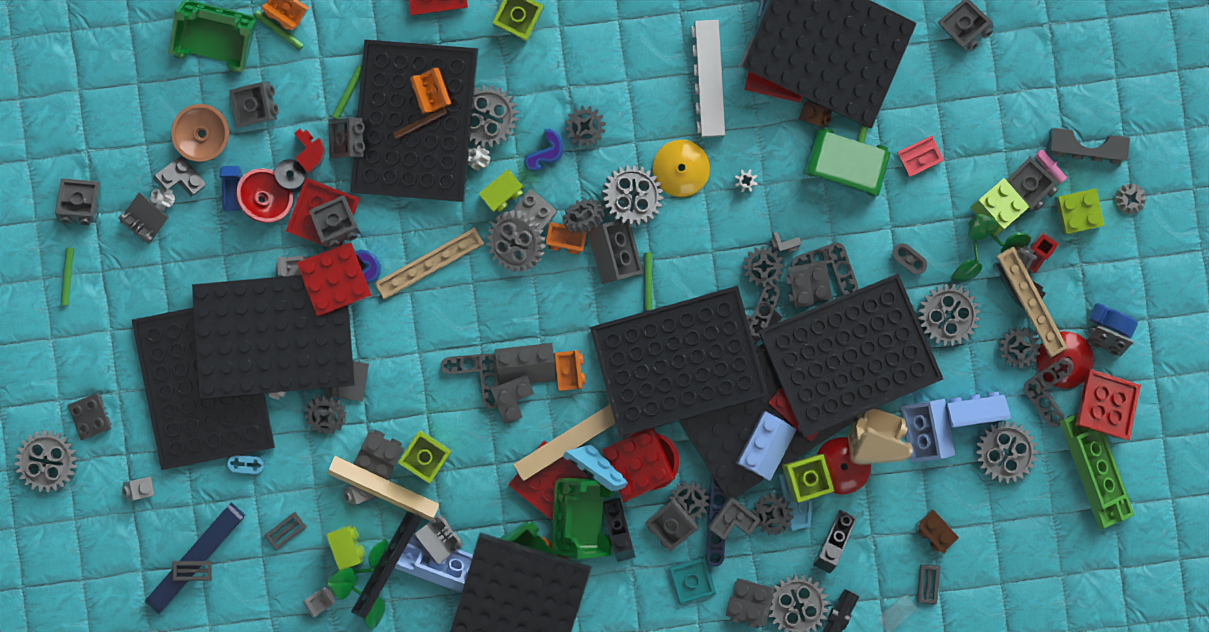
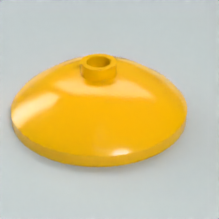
(678, 182)

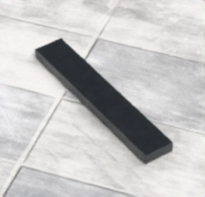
(386, 565)

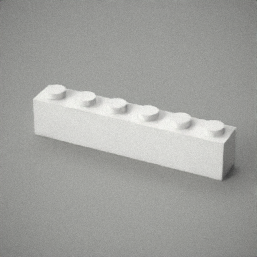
(709, 78)

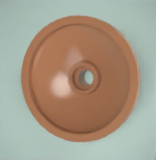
(186, 132)

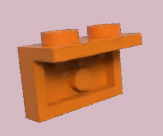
(286, 12)
(430, 91)
(560, 237)
(568, 370)

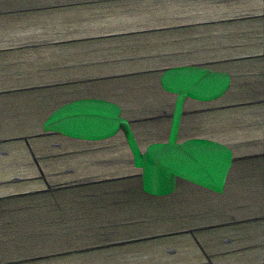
(980, 228)
(343, 581)

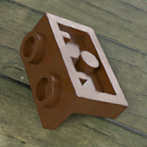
(936, 531)

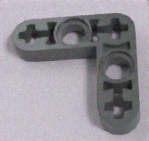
(829, 258)
(774, 299)
(478, 366)
(1043, 385)

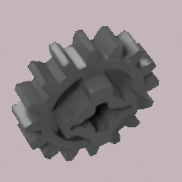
(575, 119)
(583, 216)
(763, 257)
(1019, 356)
(325, 416)
(697, 502)
(781, 513)

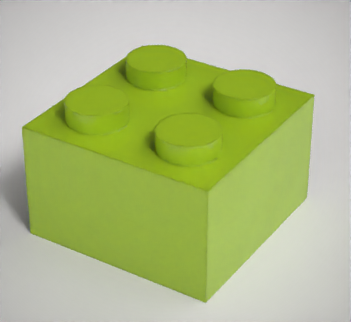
(518, 17)
(502, 191)
(1001, 204)
(1079, 211)
(425, 456)
(808, 478)
(346, 546)

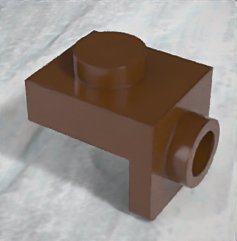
(815, 115)

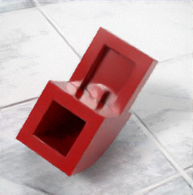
(314, 151)
(1043, 248)

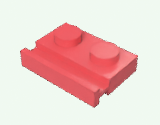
(920, 156)

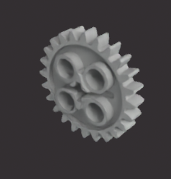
(494, 100)
(615, 192)
(516, 241)
(962, 326)
(48, 444)
(1022, 460)
(814, 599)

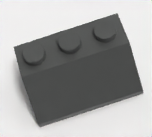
(615, 251)
(530, 360)

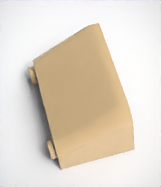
(877, 438)

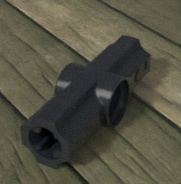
(841, 613)

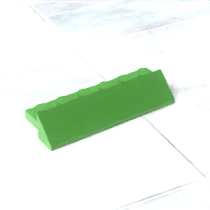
(1097, 473)

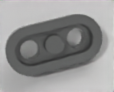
(909, 258)

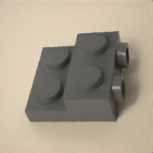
(966, 25)
(254, 104)
(346, 138)
(1033, 184)
(77, 201)
(335, 222)
(808, 284)
(379, 454)
(671, 525)
(750, 603)

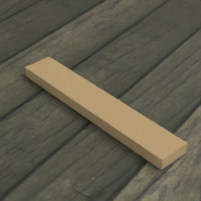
(429, 263)
(1031, 302)
(567, 441)
(383, 488)

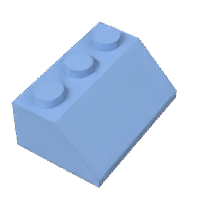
(977, 409)
(928, 430)
(766, 445)

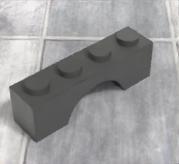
(1064, 142)

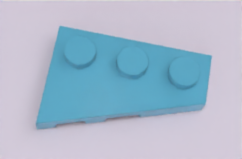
(592, 461)
(801, 511)

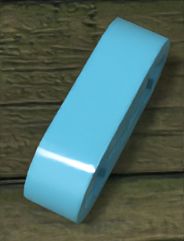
(246, 459)

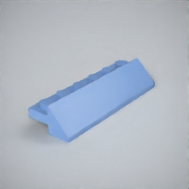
(448, 573)

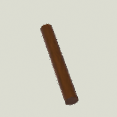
(419, 123)

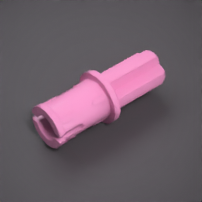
(1050, 166)

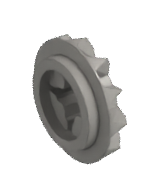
(1122, 200)

